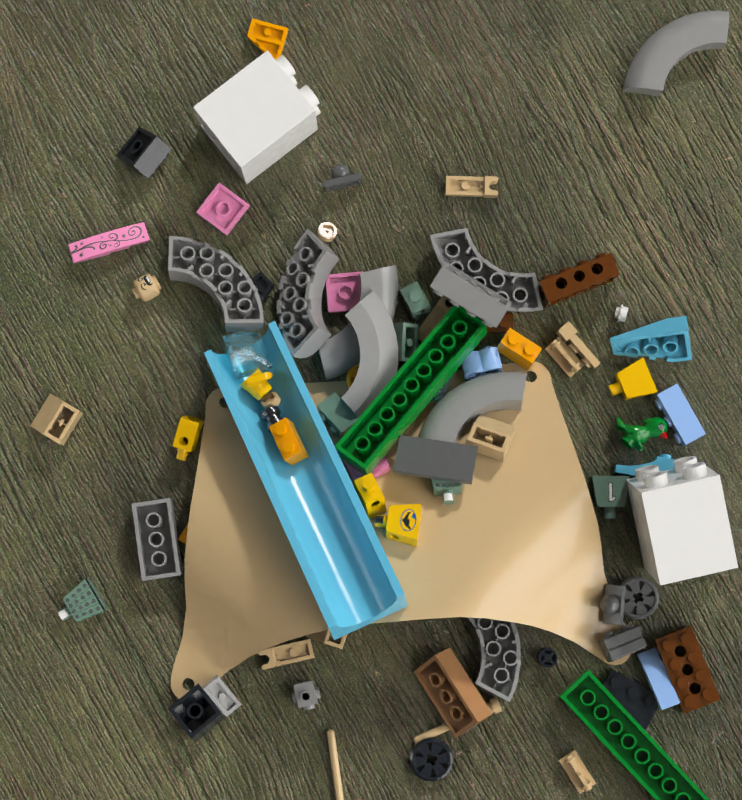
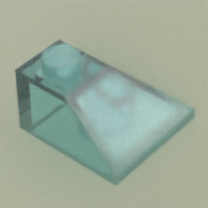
(246, 353)

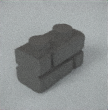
(622, 643)

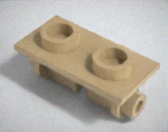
(564, 357)
(577, 772)

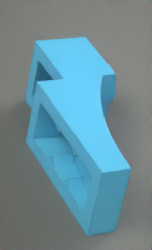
(664, 463)

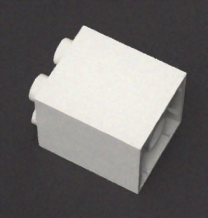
(259, 115)
(681, 521)

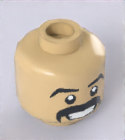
(146, 287)

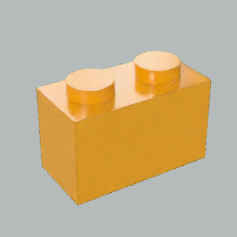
(518, 349)
(288, 441)

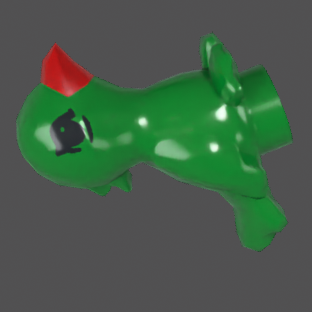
(637, 435)

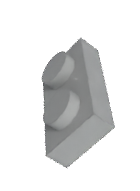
(221, 695)

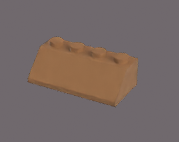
(452, 692)

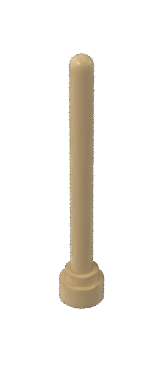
(493, 705)
(335, 765)

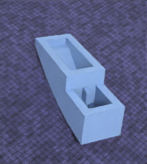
(658, 679)

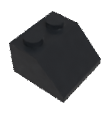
(144, 152)
(196, 713)

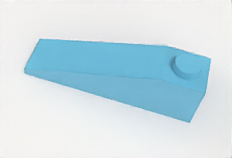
(661, 339)

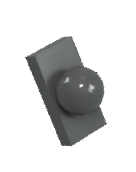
(341, 178)
(613, 604)

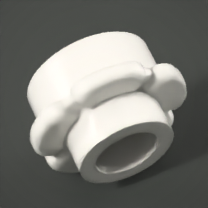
(621, 313)

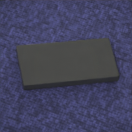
(435, 459)

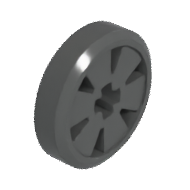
(649, 595)

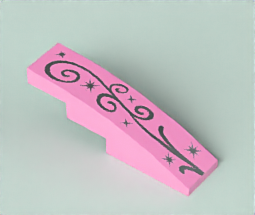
(108, 242)

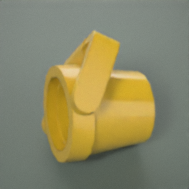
(257, 384)

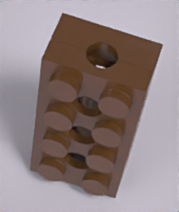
(602, 263)
(698, 673)

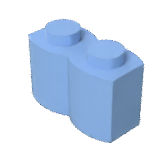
(481, 363)

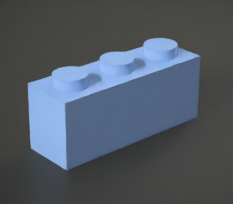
(679, 415)

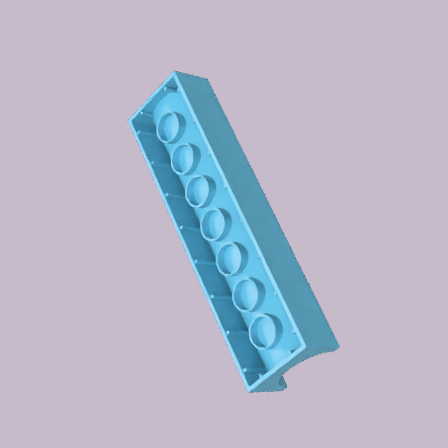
(314, 497)

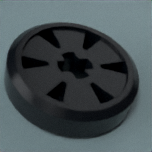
(420, 753)

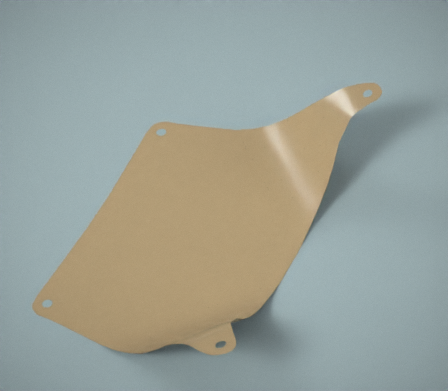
(506, 550)

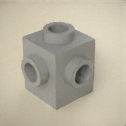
(306, 687)

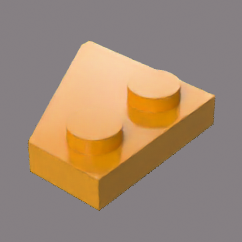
(268, 37)

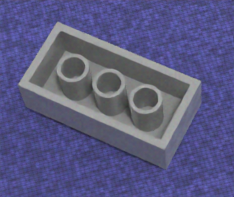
(470, 294)
(157, 539)

